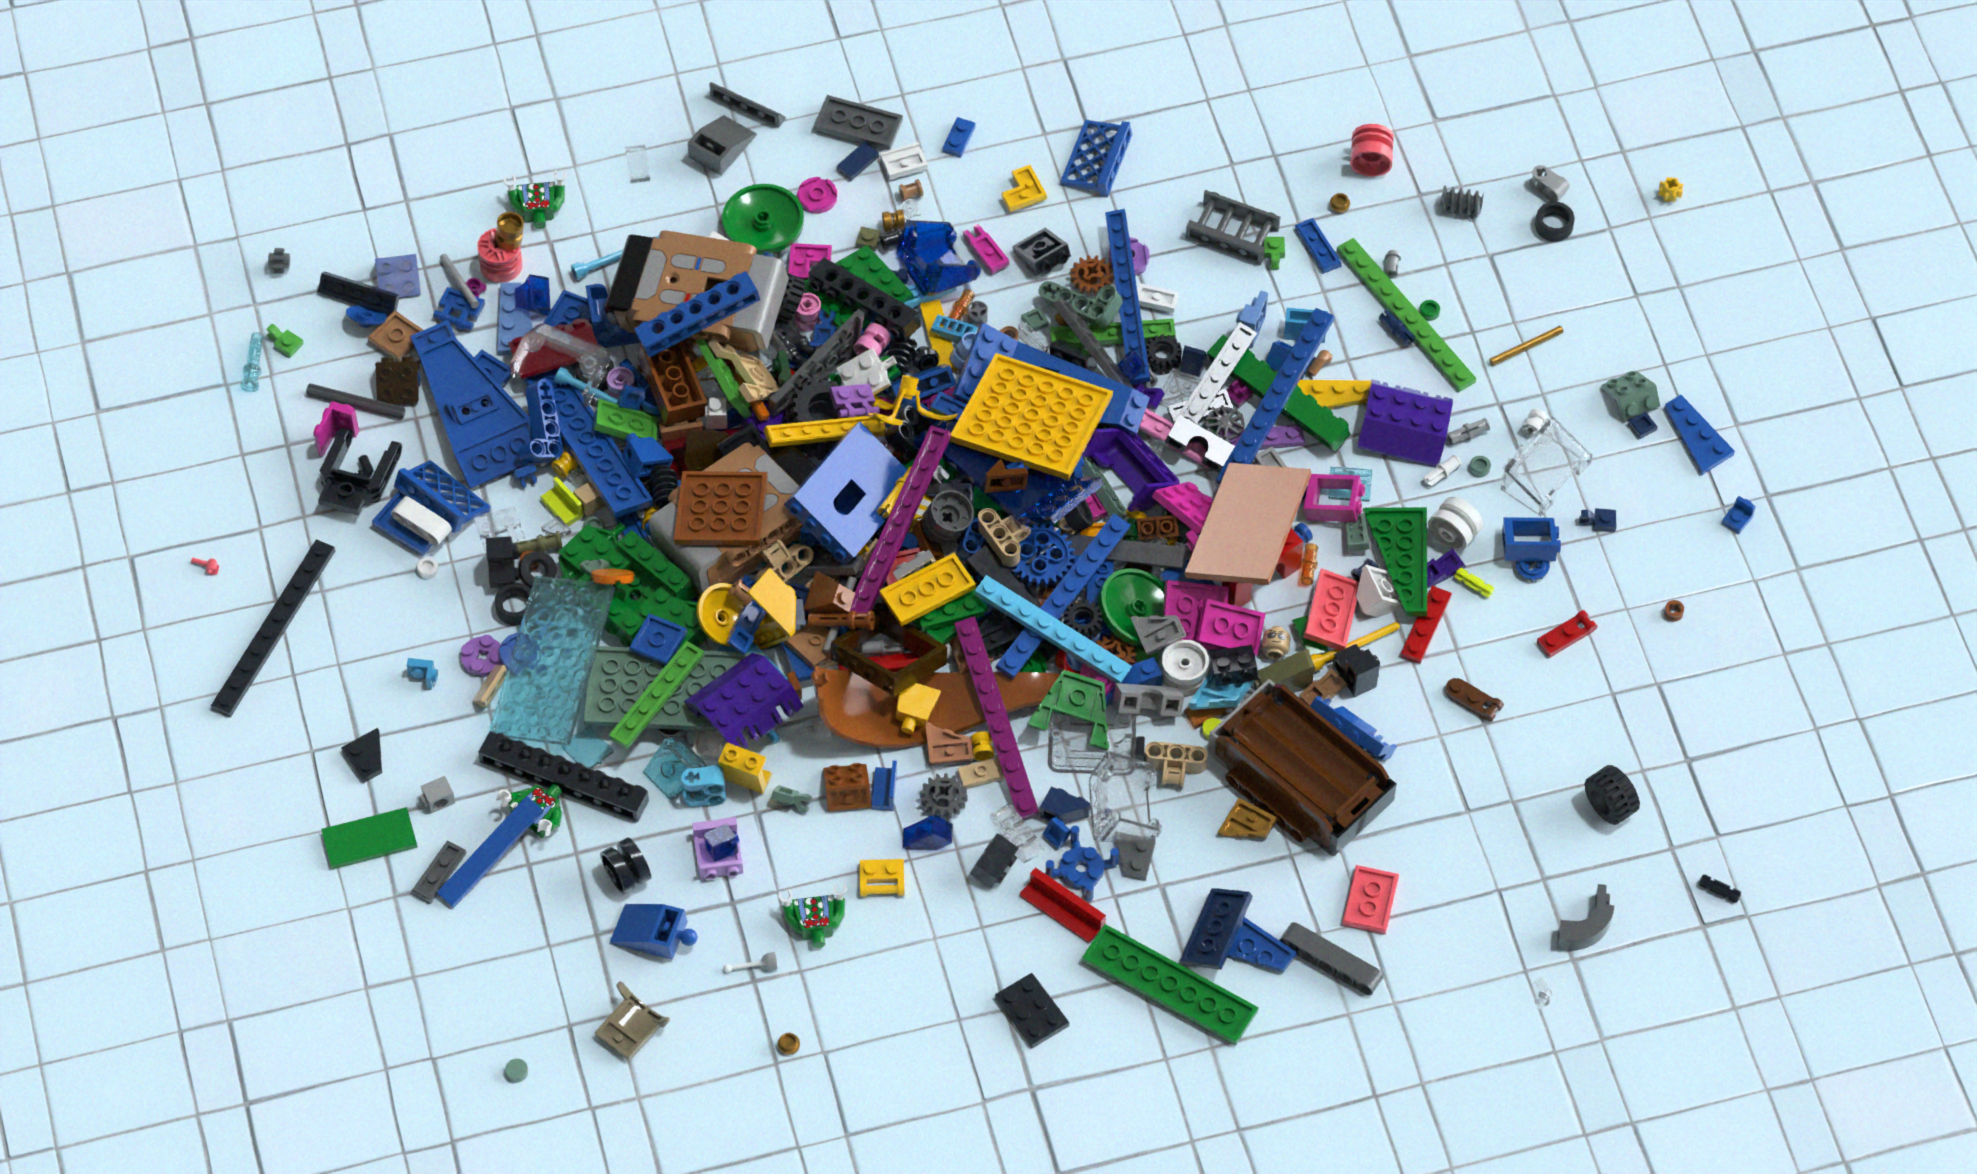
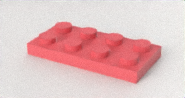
(1331, 610)

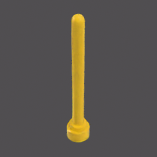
(1320, 660)

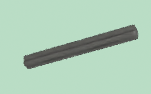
(355, 401)

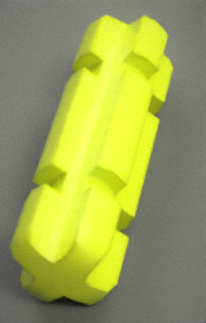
(1474, 582)

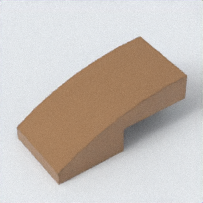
(1326, 687)

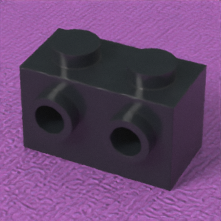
(994, 861)

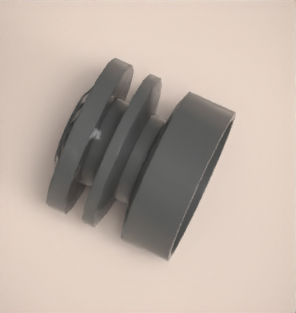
(954, 509)

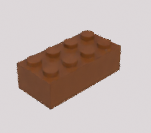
(673, 384)

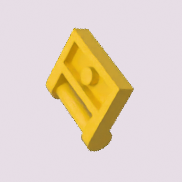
(882, 872)

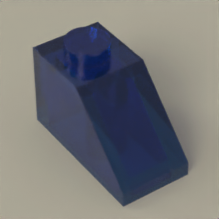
(928, 834)

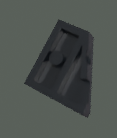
(997, 632)
(365, 755)

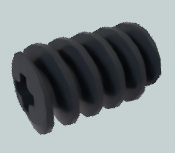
(903, 353)
(663, 483)

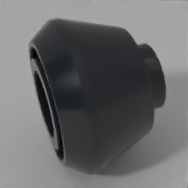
(925, 358)

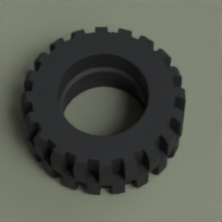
(808, 399)

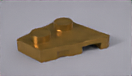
(1247, 821)

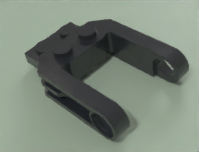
(349, 490)

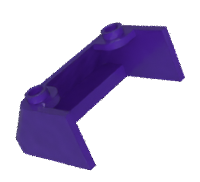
(1132, 462)

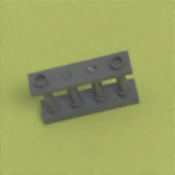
(1228, 243)

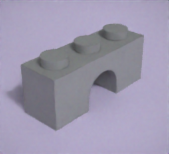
(1133, 697)

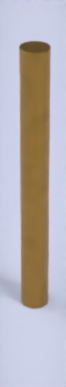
(1526, 345)

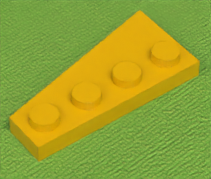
(1336, 392)

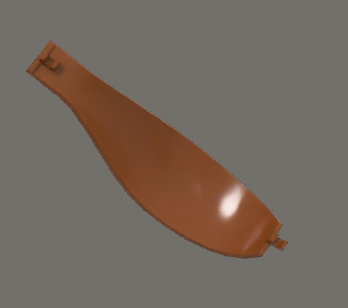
(867, 713)

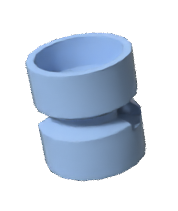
(961, 350)

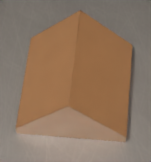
(678, 429)

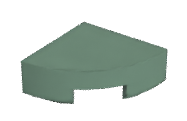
(588, 566)

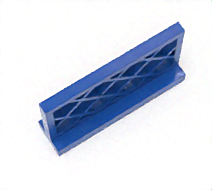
(1114, 157)
(437, 502)

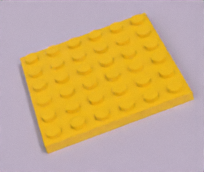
(1031, 416)

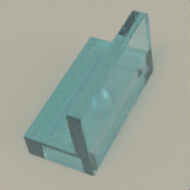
(1343, 494)

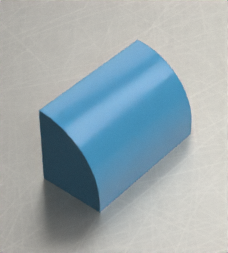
(1295, 322)

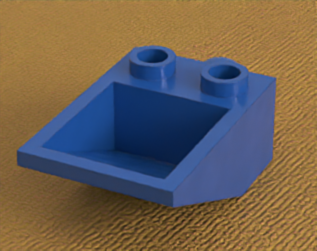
(649, 929)

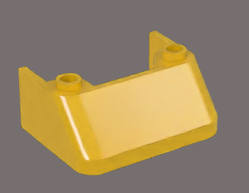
(780, 607)

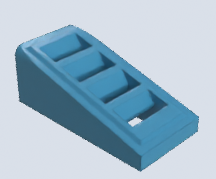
(955, 325)

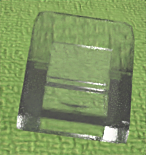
(1160, 448)

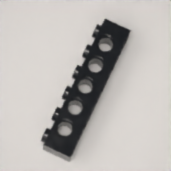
(858, 294)

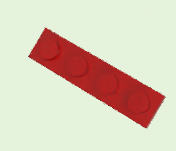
(1426, 626)

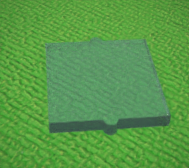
(588, 748)

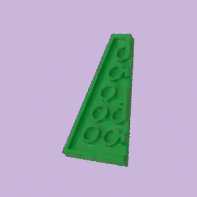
(1403, 547)

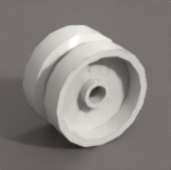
(1455, 523)
(1185, 666)

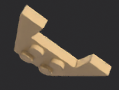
(758, 380)

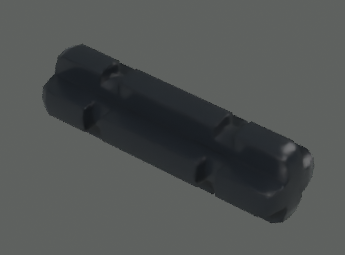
(1720, 888)

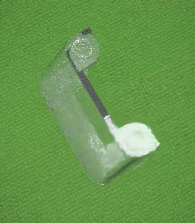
(1069, 742)
(1121, 799)

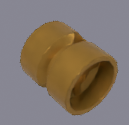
(509, 231)

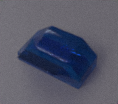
(534, 295)

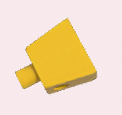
(916, 706)

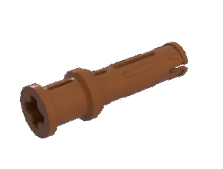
(851, 620)

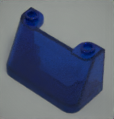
(930, 258)

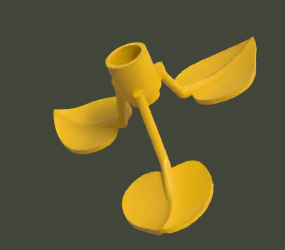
(907, 390)

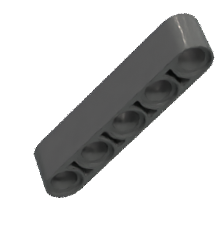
(1332, 958)

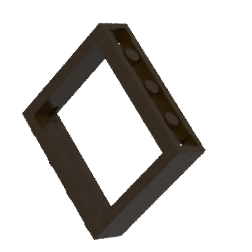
(932, 654)

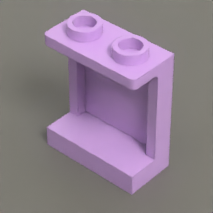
(708, 869)

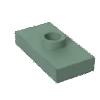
(1357, 534)

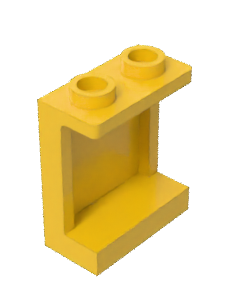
(744, 768)

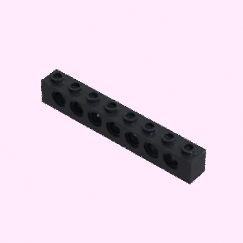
(590, 793)

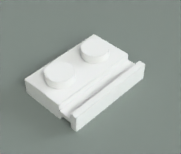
(904, 161)
(708, 744)

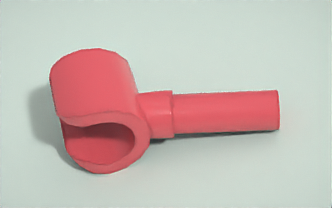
(211, 565)

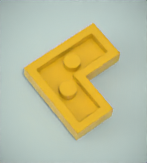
(1028, 190)

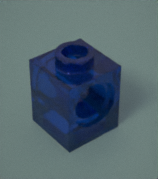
(721, 842)

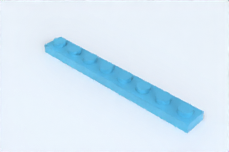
(1052, 630)

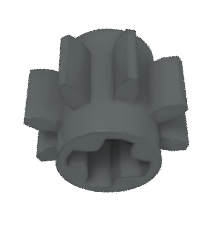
(279, 260)

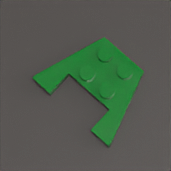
(1077, 698)

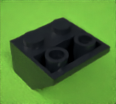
(1073, 354)

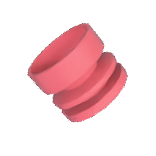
(1372, 150)
(497, 263)

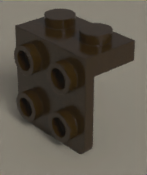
(397, 380)
(702, 449)

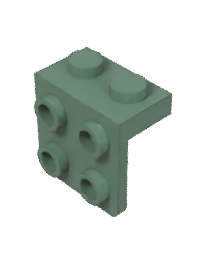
(1633, 394)

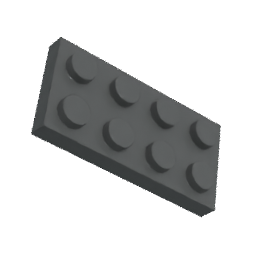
(858, 122)

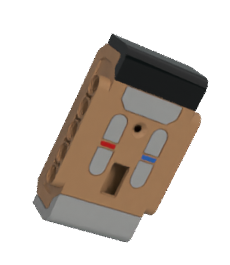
(678, 266)
(725, 563)

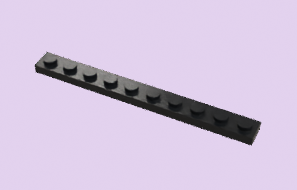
(273, 628)

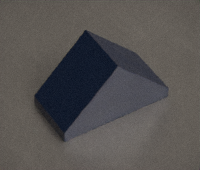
(1193, 361)

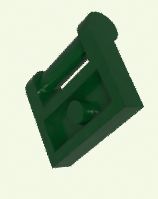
(780, 368)

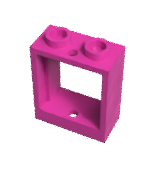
(1333, 512)

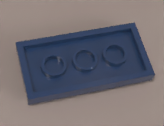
(1216, 928)

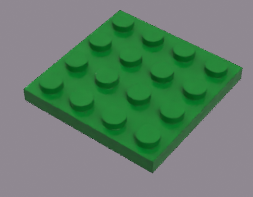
(870, 268)

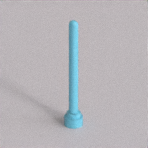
(579, 269)
(565, 378)

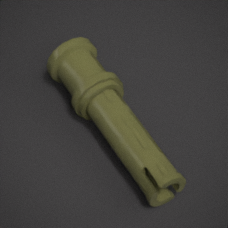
(541, 543)

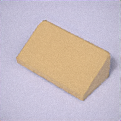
(490, 686)

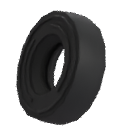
(533, 557)

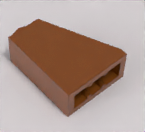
(828, 596)

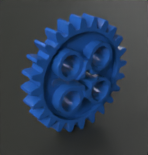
(1052, 568)

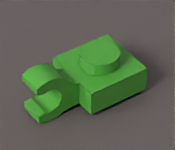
(1274, 250)
(285, 342)

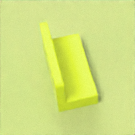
(563, 503)

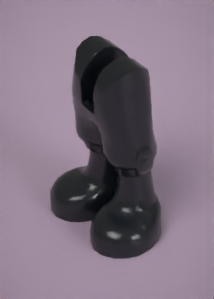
(796, 342)

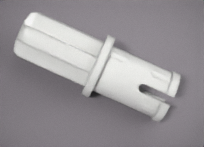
(1442, 470)

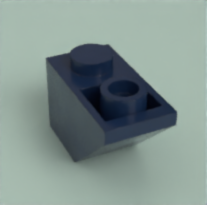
(1064, 806)

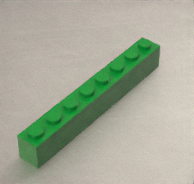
(1299, 409)

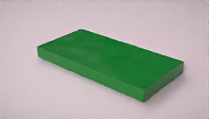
(369, 838)

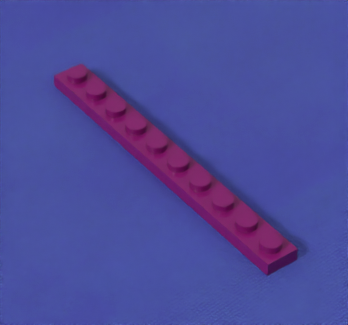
(900, 519)
(997, 718)

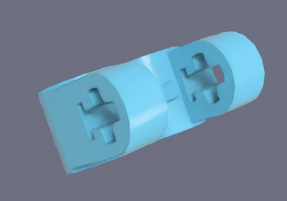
(710, 786)

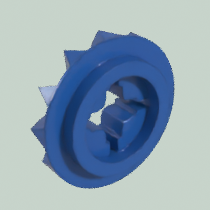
(1540, 571)

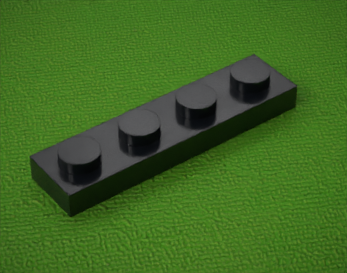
(358, 293)

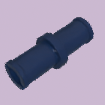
(1397, 327)

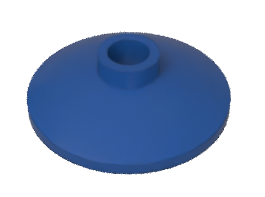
(365, 316)

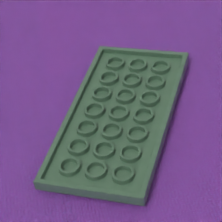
(622, 677)

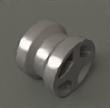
(981, 310)

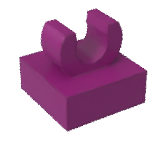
(1239, 393)

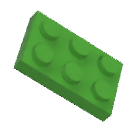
(623, 421)

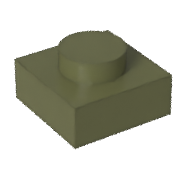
(868, 237)

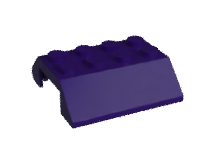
(1405, 423)
(745, 700)

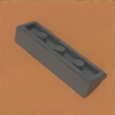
(746, 105)

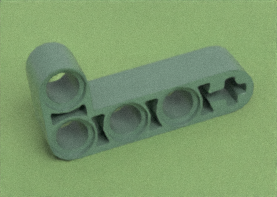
(1093, 308)

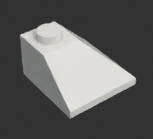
(1377, 592)

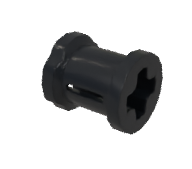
(890, 239)

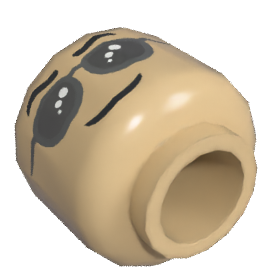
(1275, 642)

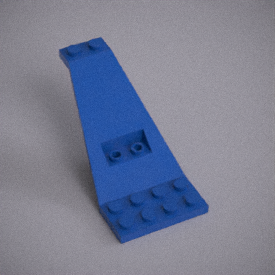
(1123, 411)
(487, 437)

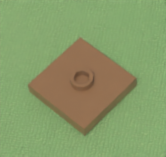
(394, 336)
(809, 643)

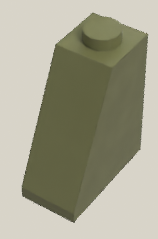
(1293, 672)

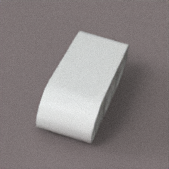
(421, 520)

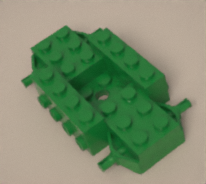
(662, 585)

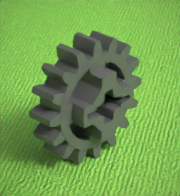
(944, 796)

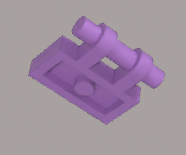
(853, 396)

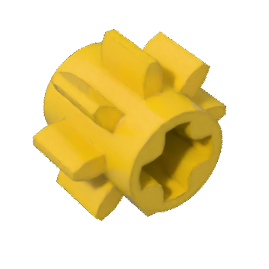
(1670, 189)

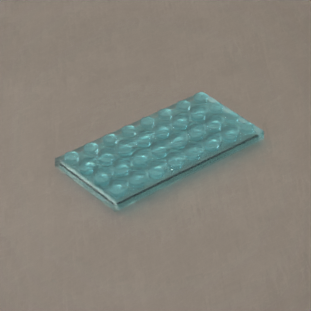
(552, 660)

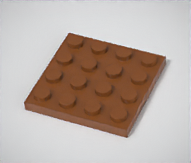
(720, 508)

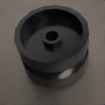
(625, 865)

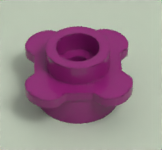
(476, 283)

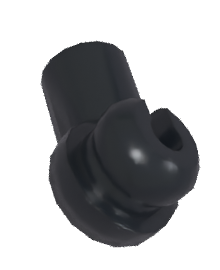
(366, 467)

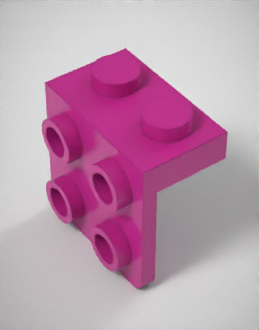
(334, 418)

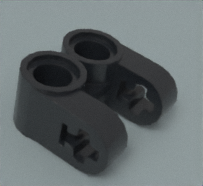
(902, 436)

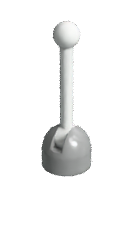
(767, 961)

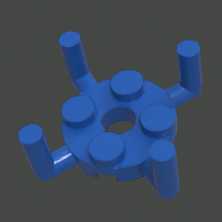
(1082, 856)

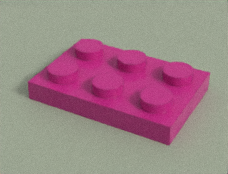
(1229, 625)

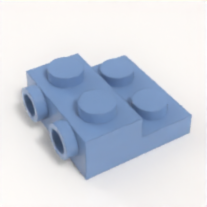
(1254, 314)

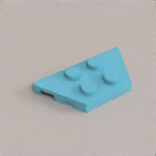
(1210, 696)

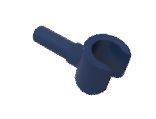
(902, 275)

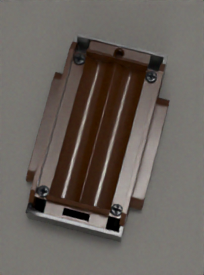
(1300, 768)

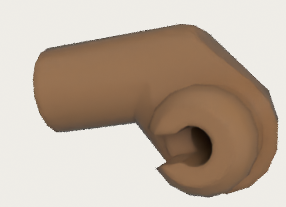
(1323, 357)

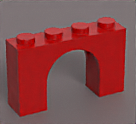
(1287, 564)

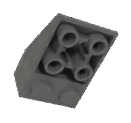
(719, 143)

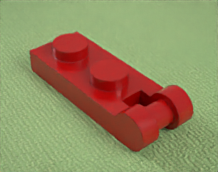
(1566, 634)

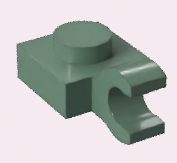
(788, 796)

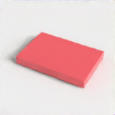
(1370, 899)

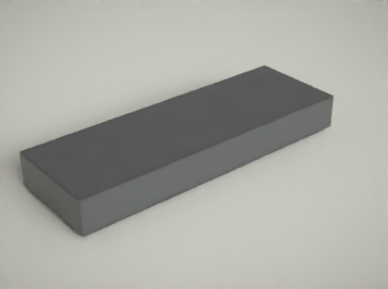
(438, 872)

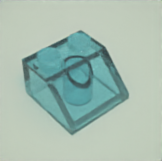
(668, 765)

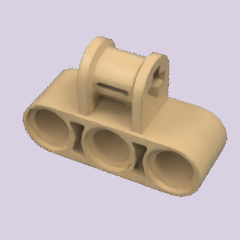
(1007, 528)
(778, 554)
(1175, 769)

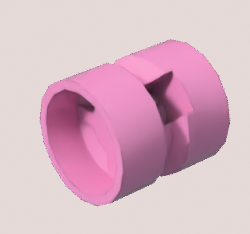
(808, 312)
(873, 337)

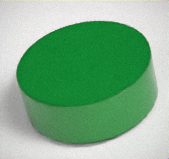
(1429, 310)

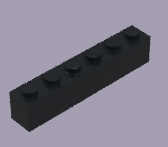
(985, 563)

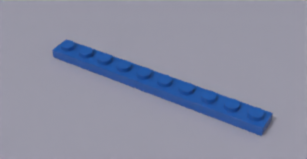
(1127, 288)
(1280, 389)
(1065, 592)

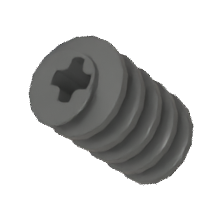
(1462, 201)

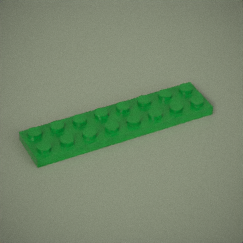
(1170, 984)

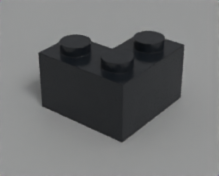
(501, 559)
(1357, 669)

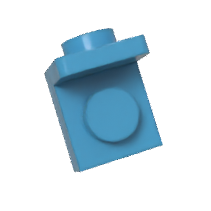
(422, 668)

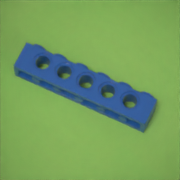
(693, 323)

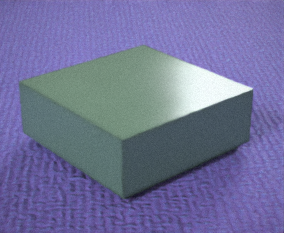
(1035, 319)

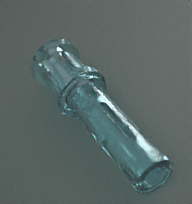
(249, 376)

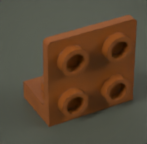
(847, 787)

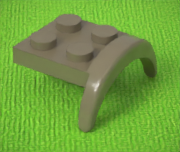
(630, 1025)

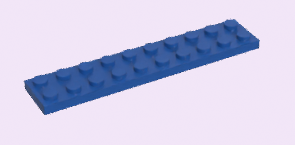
(594, 450)

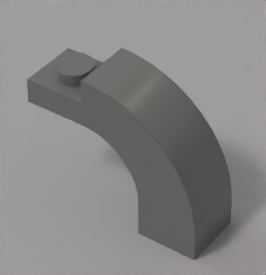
(1587, 932)

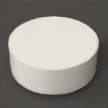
(427, 568)

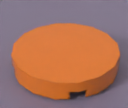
(611, 576)

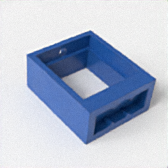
(1530, 549)

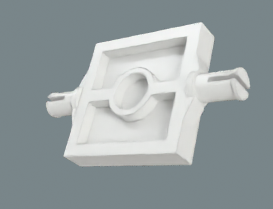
(867, 370)

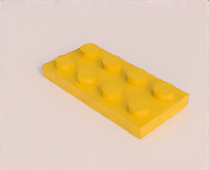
(927, 589)

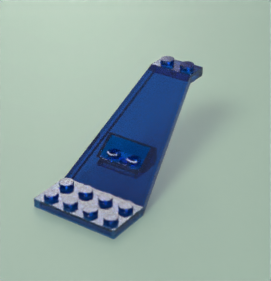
(1045, 496)

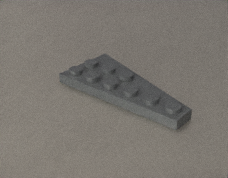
(823, 362)

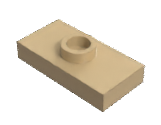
(981, 773)

